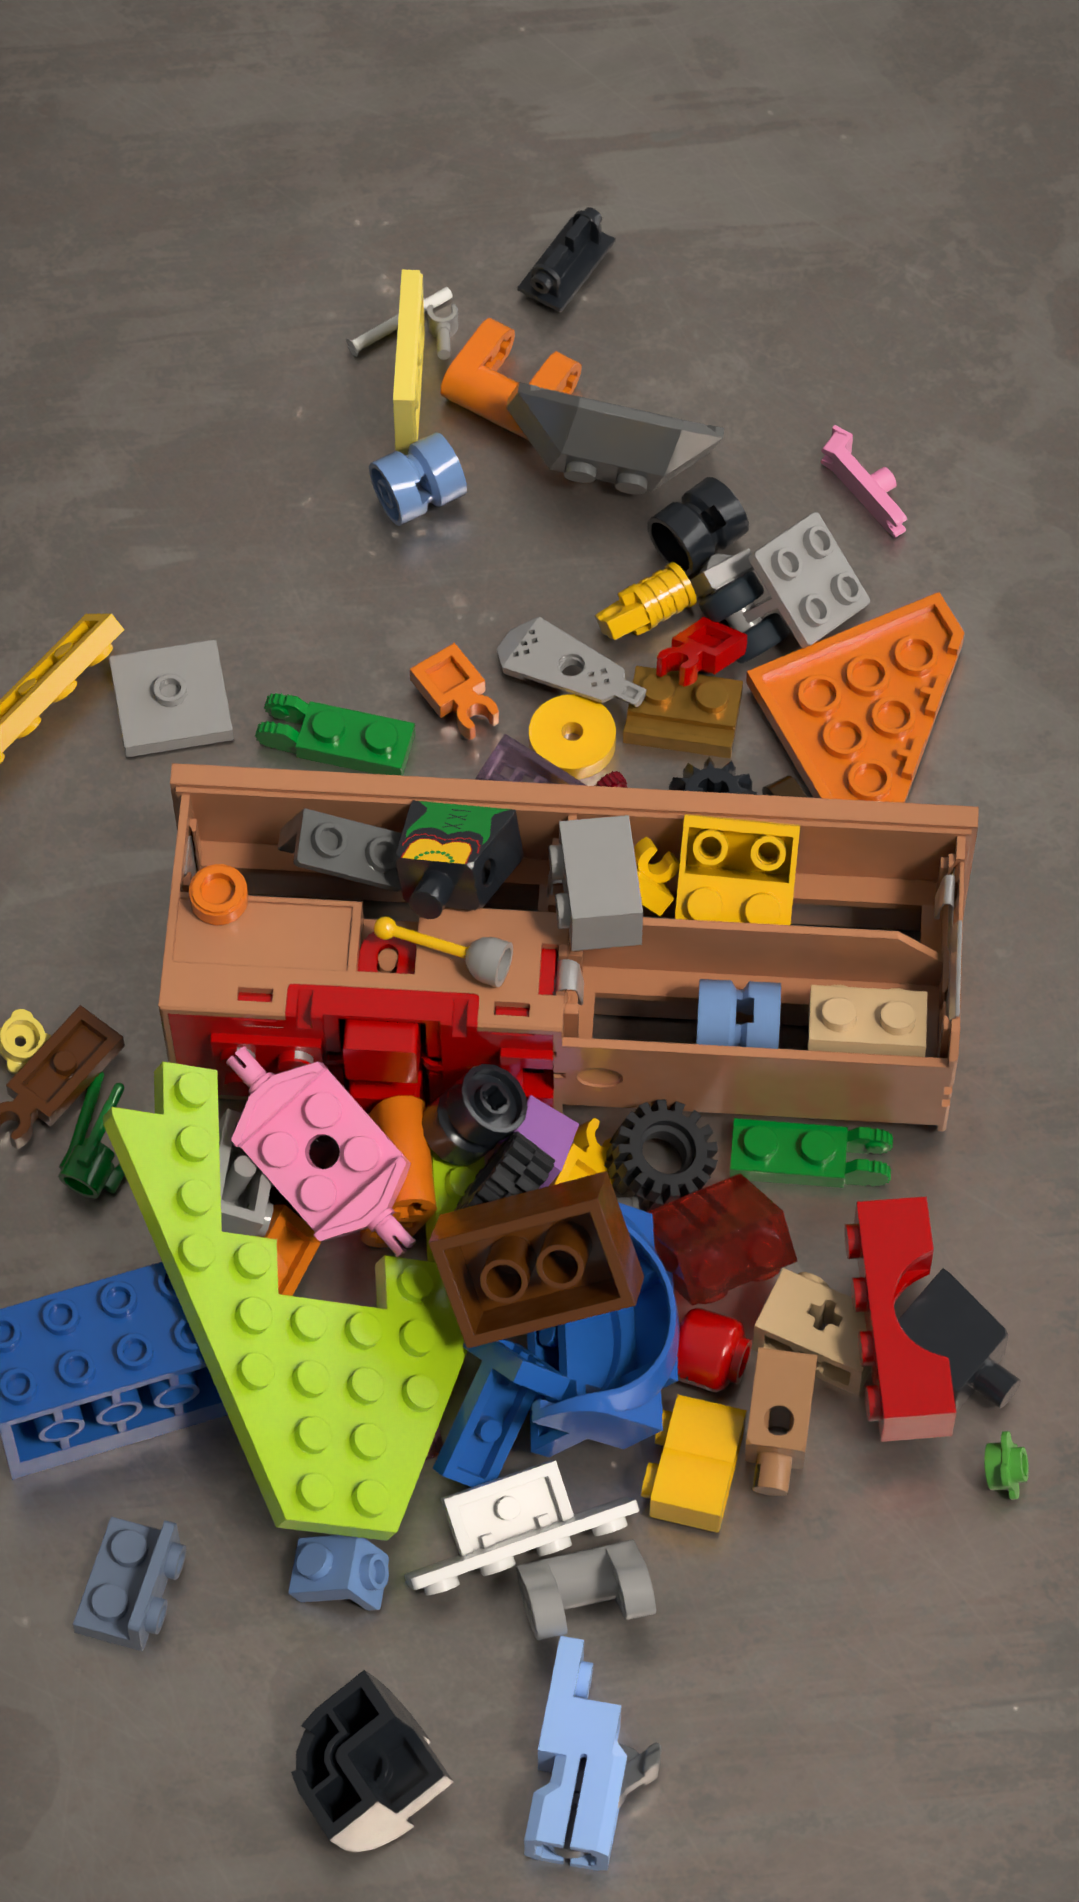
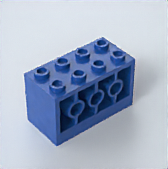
(99, 1371)

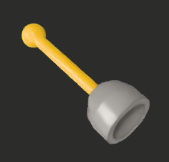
(485, 958)

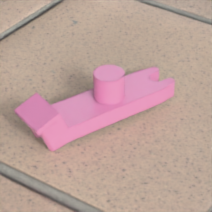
(867, 488)

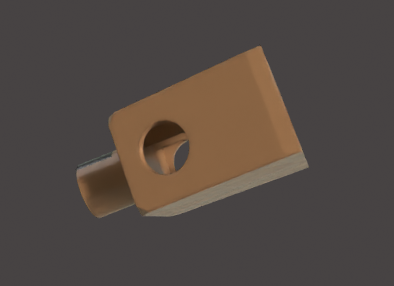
(783, 1401)

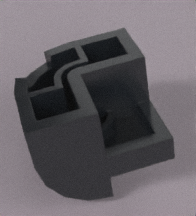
(365, 1766)

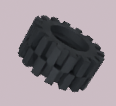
(681, 1134)
(512, 1170)

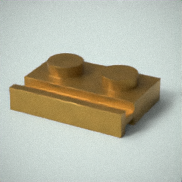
(685, 718)

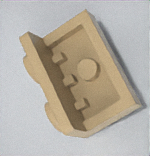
(867, 1020)

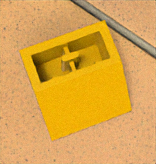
(737, 870)

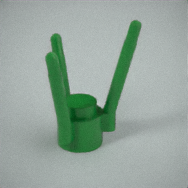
(88, 1162)

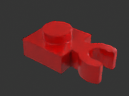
(701, 647)

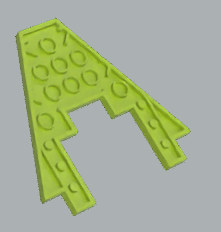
(319, 1391)

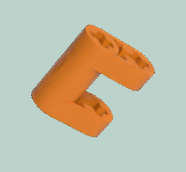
(477, 385)
(416, 1203)

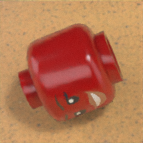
(711, 1350)

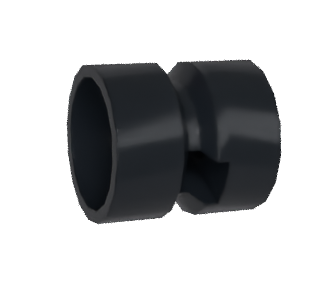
(703, 522)
(474, 1114)

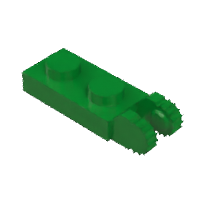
(337, 735)
(808, 1153)

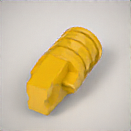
(648, 603)

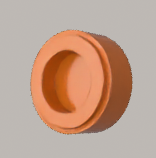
(218, 894)

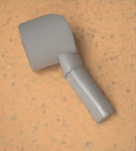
(442, 329)

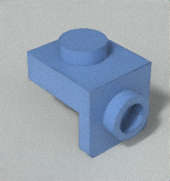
(338, 1570)

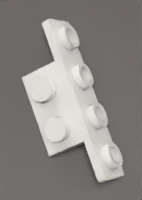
(511, 1518)

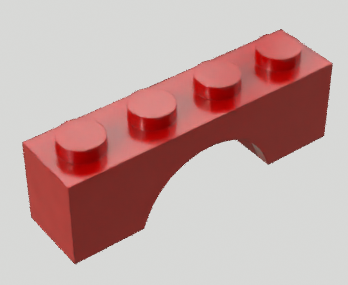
(911, 1385)

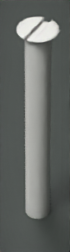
(392, 324)

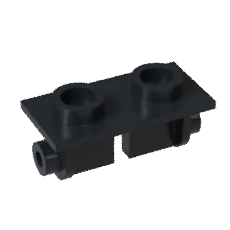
(568, 260)

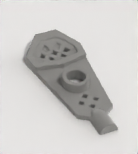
(542, 653)

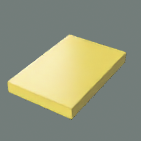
(409, 360)

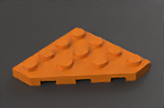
(863, 700)

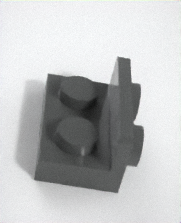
(342, 848)

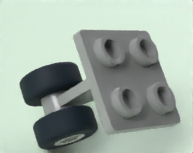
(806, 583)

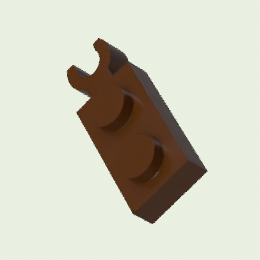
(59, 1073)

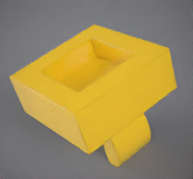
(652, 877)

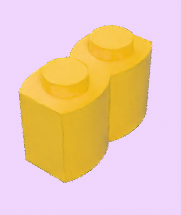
(696, 1463)

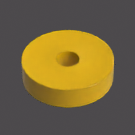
(578, 716)

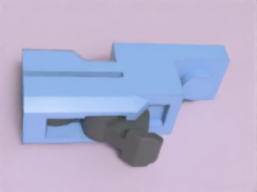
(589, 1769)

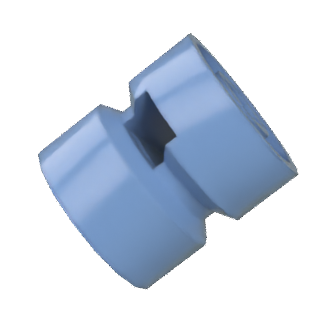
(414, 480)
(718, 1008)

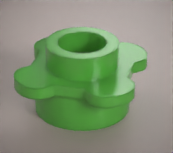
(1006, 1465)

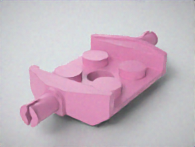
(277, 1132)

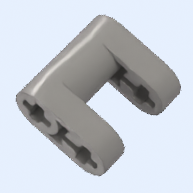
(582, 1580)

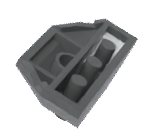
(608, 440)

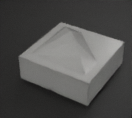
(720, 571)

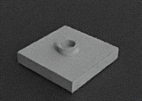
(171, 698)

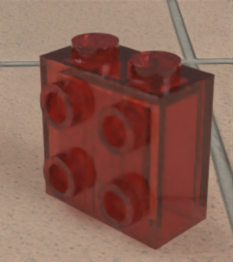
(721, 1239)

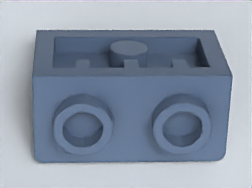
(128, 1583)

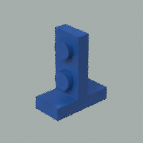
(495, 1411)

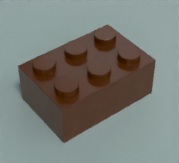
(536, 1260)

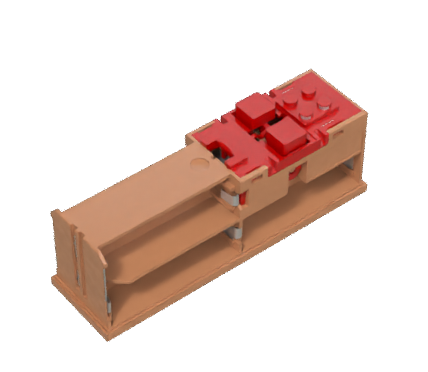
(408, 1020)

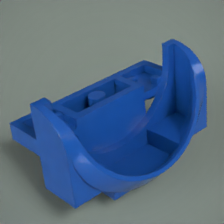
(612, 1361)

